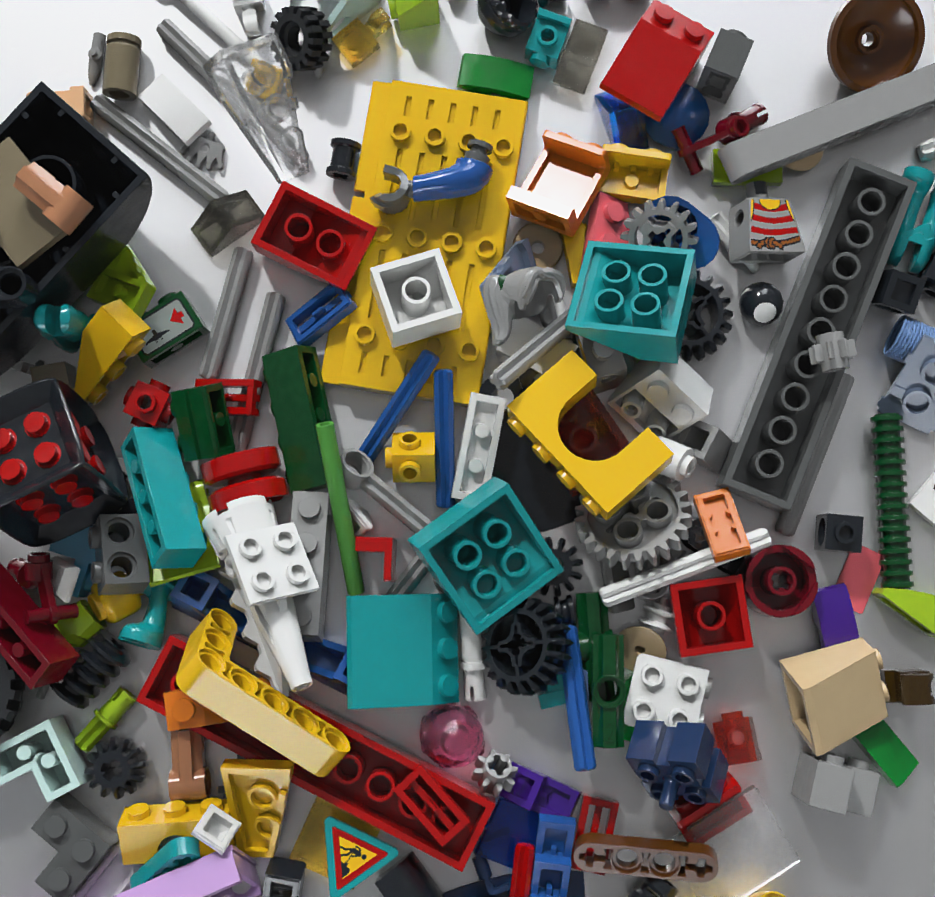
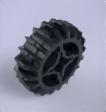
(705, 341)
(534, 664)

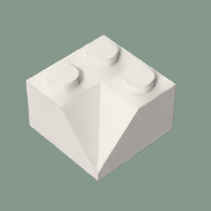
(415, 297)

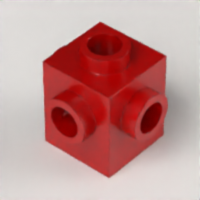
(158, 413)

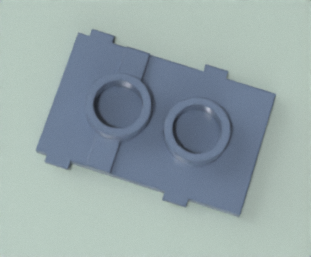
(914, 388)

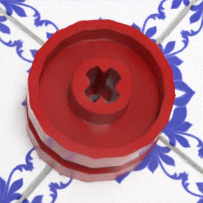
(244, 478)

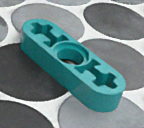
(170, 857)

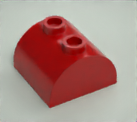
(710, 615)

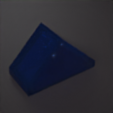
(622, 121)

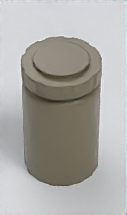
(121, 66)

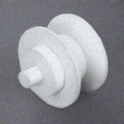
(658, 616)

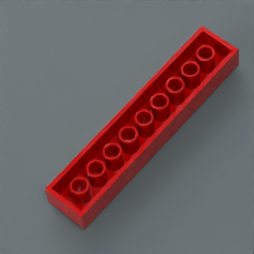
(359, 782)

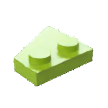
(125, 281)

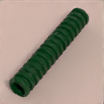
(891, 501)

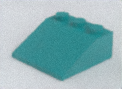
(634, 298)
(486, 554)
(401, 650)

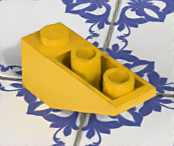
(105, 346)

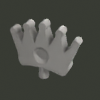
(205, 150)

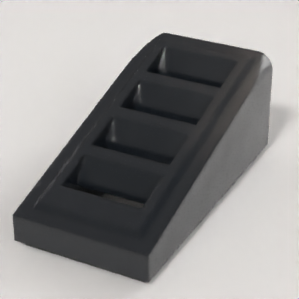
(284, 874)

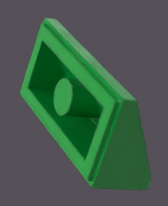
(887, 753)

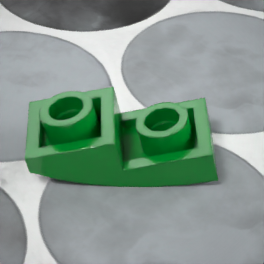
(495, 75)

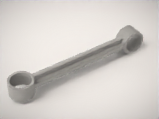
(379, 489)

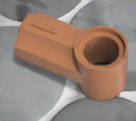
(58, 202)
(189, 774)

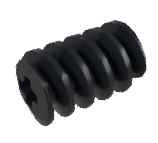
(93, 671)

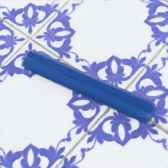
(399, 404)
(444, 437)
(577, 706)

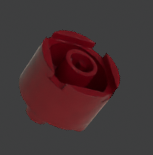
(797, 580)

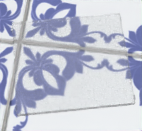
(747, 846)

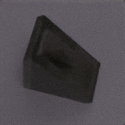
(226, 221)

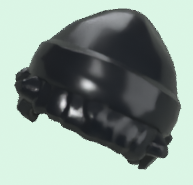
(507, 16)

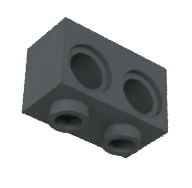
(724, 64)
(129, 555)

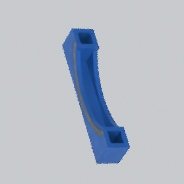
(203, 592)

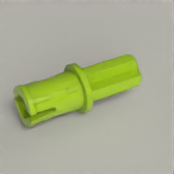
(105, 719)

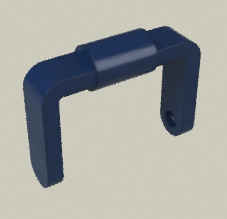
(484, 873)

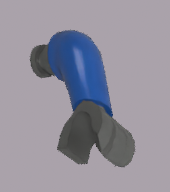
(459, 180)

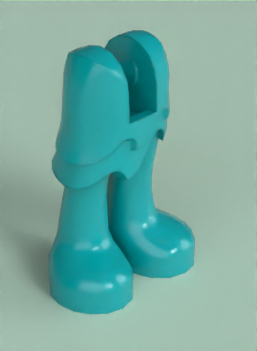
(923, 235)
(61, 325)
(150, 630)

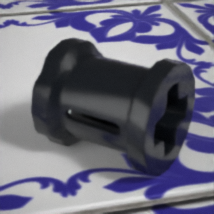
(343, 159)

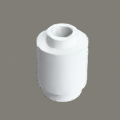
(682, 462)

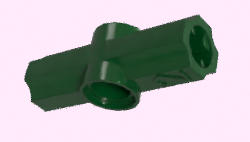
(592, 619)
(608, 714)

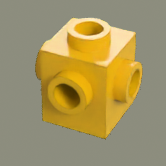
(412, 457)

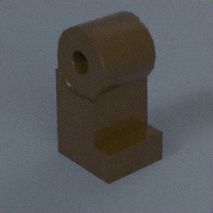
(908, 686)

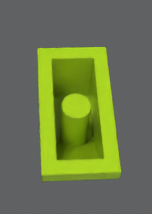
(414, 13)

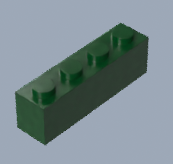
(298, 405)

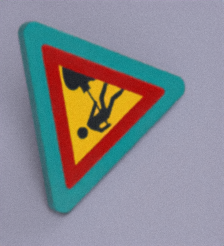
(352, 855)

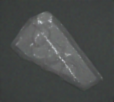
(258, 95)

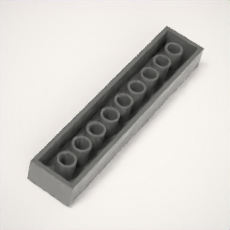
(828, 296)

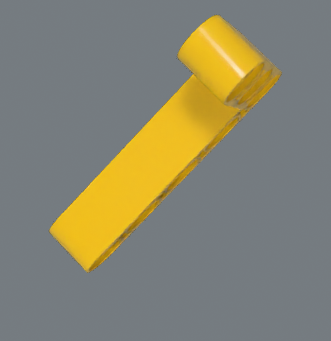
(251, 703)

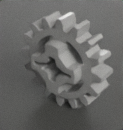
(651, 226)

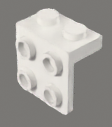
(666, 691)

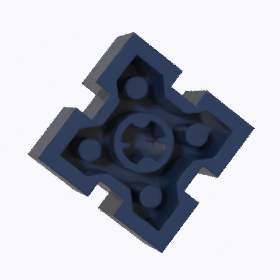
(677, 762)

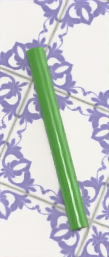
(340, 507)

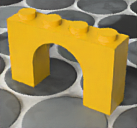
(603, 483)

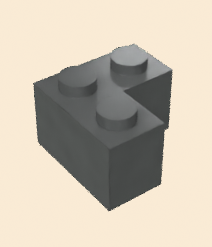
(80, 843)

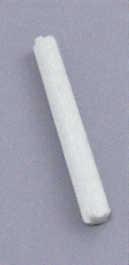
(673, 571)

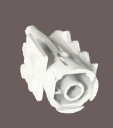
(267, 571)

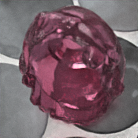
(451, 735)

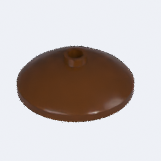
(892, 45)

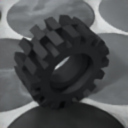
(314, 36)

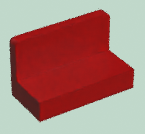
(380, 545)

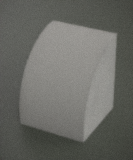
(709, 444)

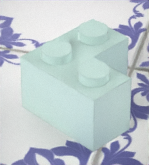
(49, 754)

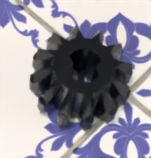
(566, 565)
(104, 772)

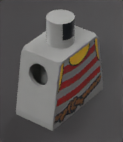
(763, 228)

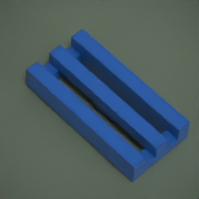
(322, 317)

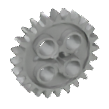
(638, 520)

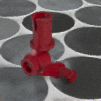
(726, 131)
(38, 572)

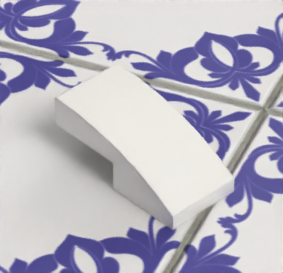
(175, 109)

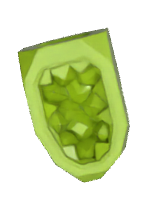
(81, 629)

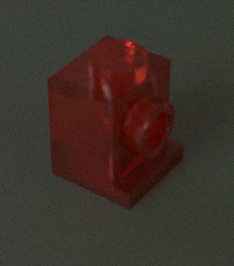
(735, 753)

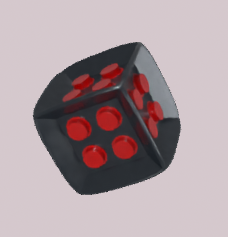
(54, 464)

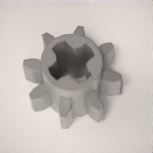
(832, 351)
(494, 773)

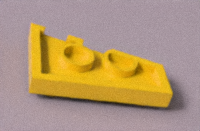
(258, 800)

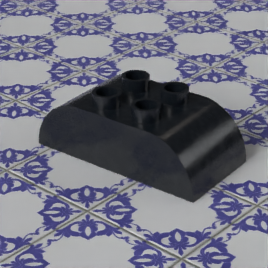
(98, 171)

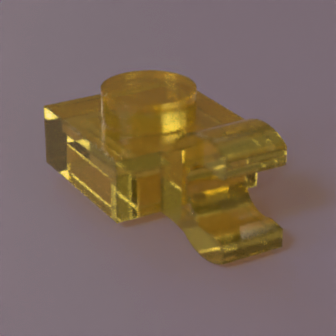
(359, 41)

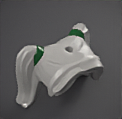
(522, 296)

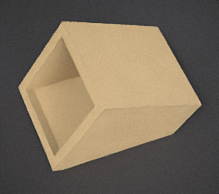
(835, 693)

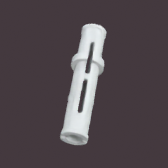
(472, 663)

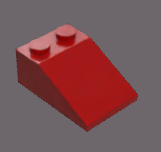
(657, 60)
(313, 237)

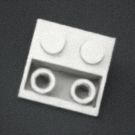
(662, 397)

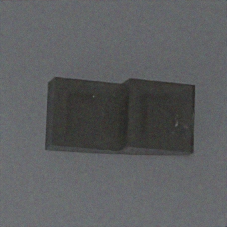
(580, 56)

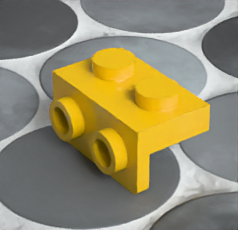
(636, 173)

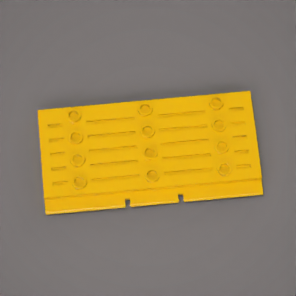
(422, 133)

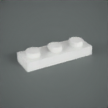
(478, 443)

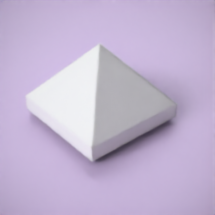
(360, 519)
(216, 829)

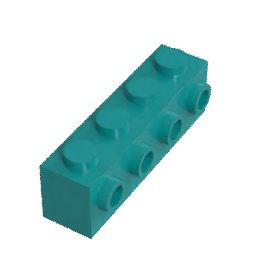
(163, 498)

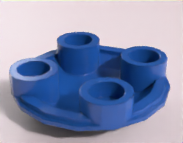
(687, 109)

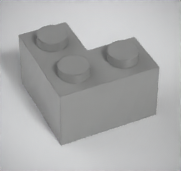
(836, 785)

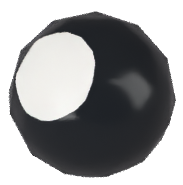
(761, 303)

